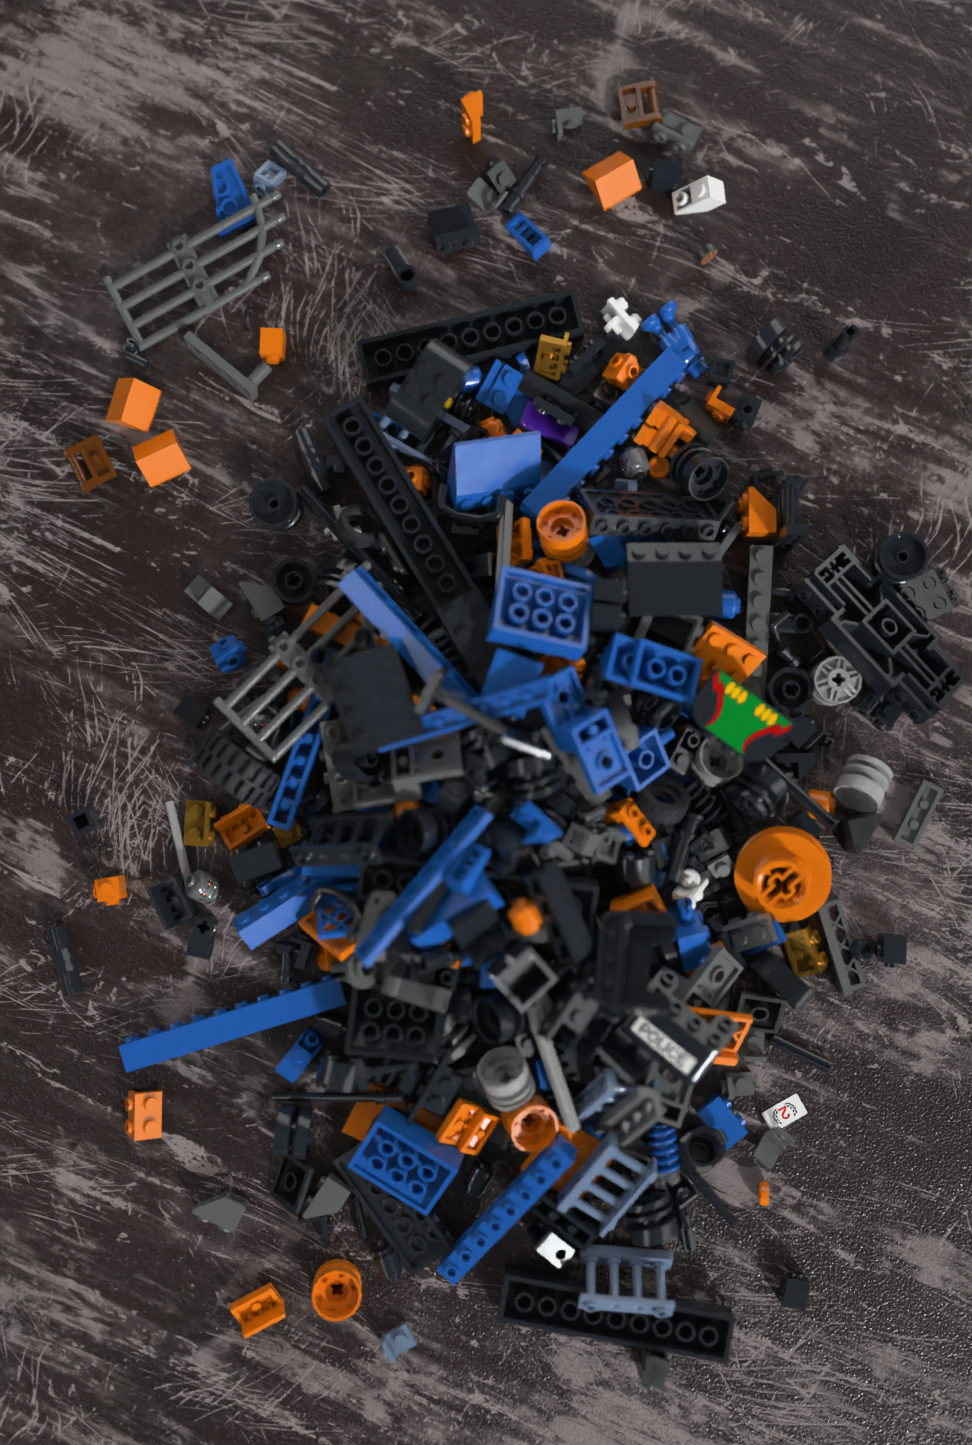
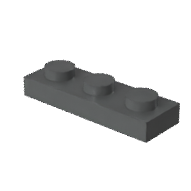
(917, 814)

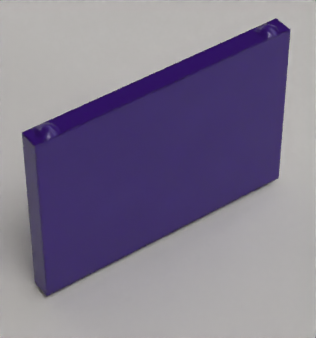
(548, 426)

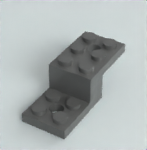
(408, 770)
(705, 988)
(673, 1101)

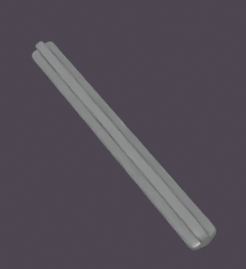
(554, 1071)

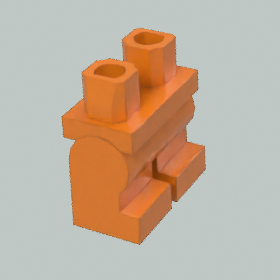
(663, 430)

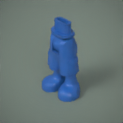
(679, 340)

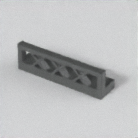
(834, 948)
(628, 1112)

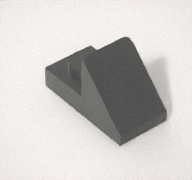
(208, 597)

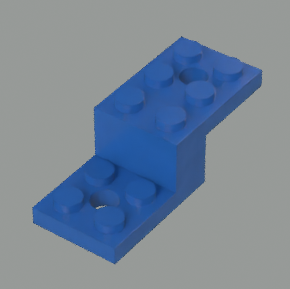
(585, 732)

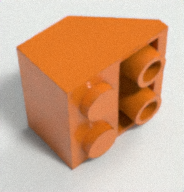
(757, 516)

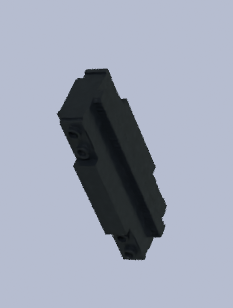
(880, 635)

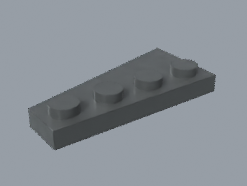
(572, 766)

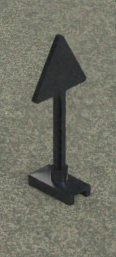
(512, 736)

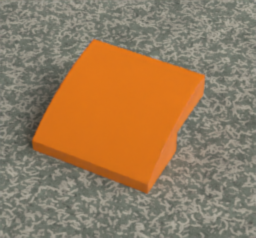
(467, 1126)

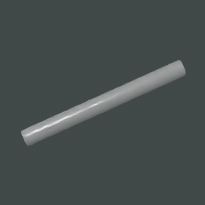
(178, 840)

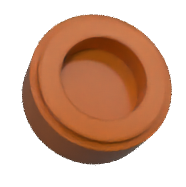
(658, 467)
(763, 1193)

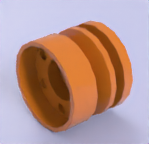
(562, 530)
(532, 1125)
(336, 1302)

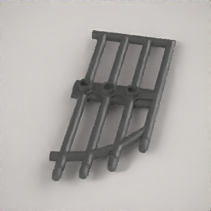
(193, 271)
(299, 665)

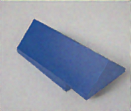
(651, 668)
(451, 908)

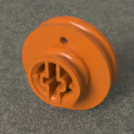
(781, 853)

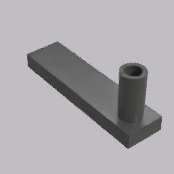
(245, 385)

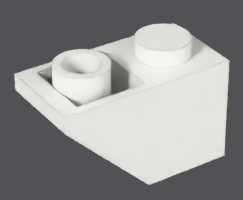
(699, 196)

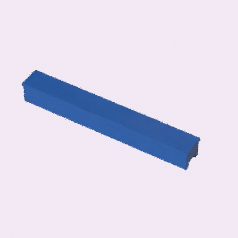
(402, 631)

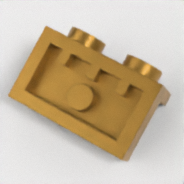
(551, 355)
(199, 823)
(805, 951)

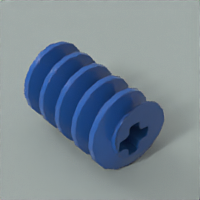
(664, 1146)

